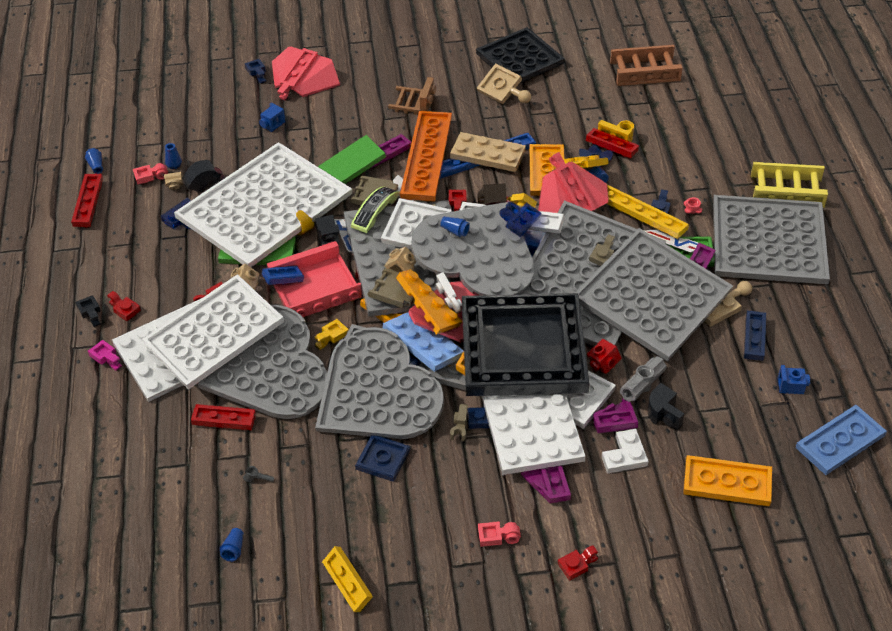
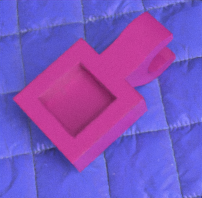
(104, 353)

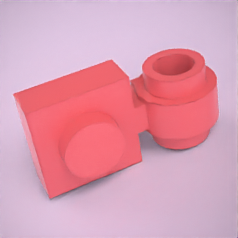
(145, 173)
(492, 534)

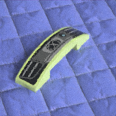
(372, 206)

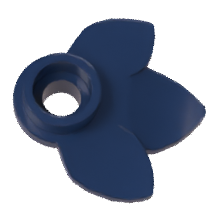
(594, 150)

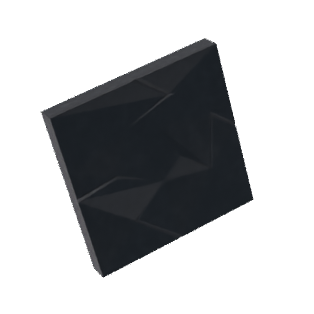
(524, 345)

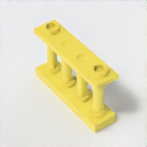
(792, 172)

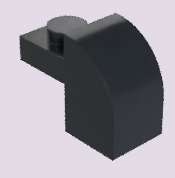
(200, 174)
(327, 229)
(662, 407)

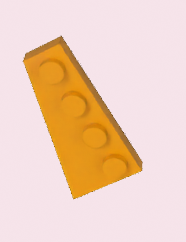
(433, 306)

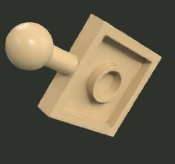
(502, 83)
(729, 305)

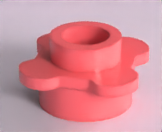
(692, 205)

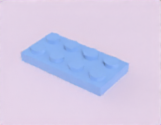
(429, 348)

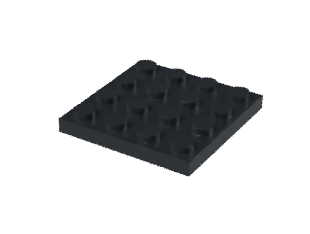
(522, 54)

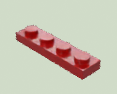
(87, 200)

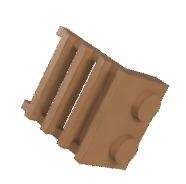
(424, 100)

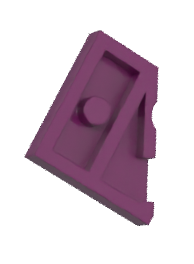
(615, 418)
(549, 483)

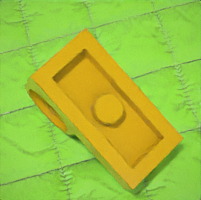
(623, 130)

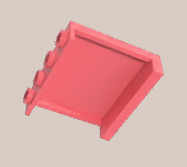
(325, 280)

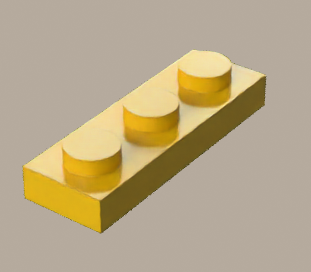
(347, 579)

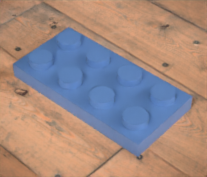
(840, 439)

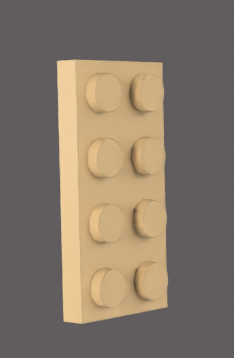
(487, 151)

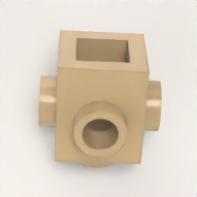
(401, 260)
(248, 274)

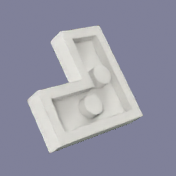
(629, 456)

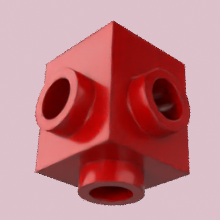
(604, 356)

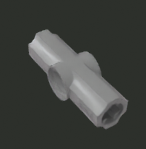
(643, 378)

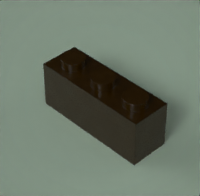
(492, 194)

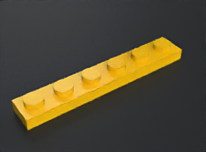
(646, 213)

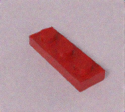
(612, 143)
(223, 417)

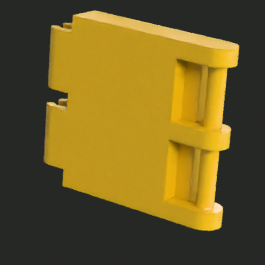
(589, 161)

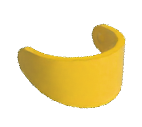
(305, 221)

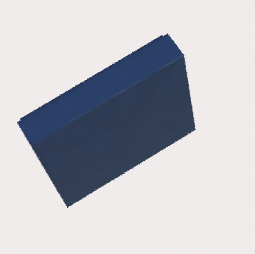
(382, 458)

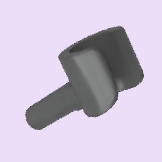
(252, 473)

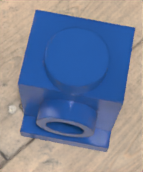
(272, 117)
(792, 380)

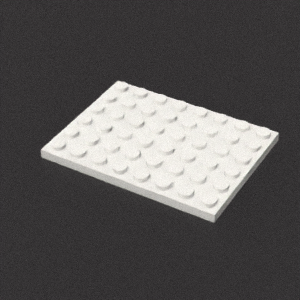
(258, 204)

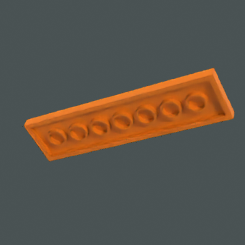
(426, 156)

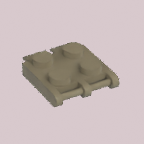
(370, 186)
(390, 290)

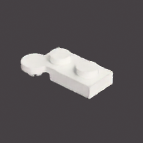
(444, 287)

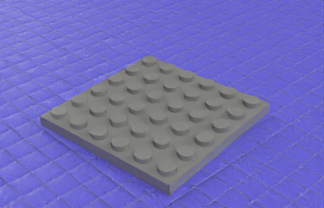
(770, 239)
(653, 293)

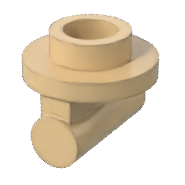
(173, 180)

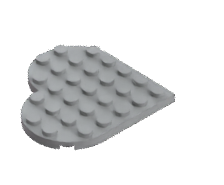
(485, 260)
(274, 373)
(377, 389)

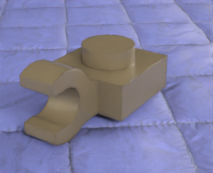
(602, 252)
(460, 419)

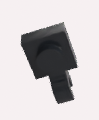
(89, 308)

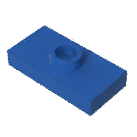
(282, 275)

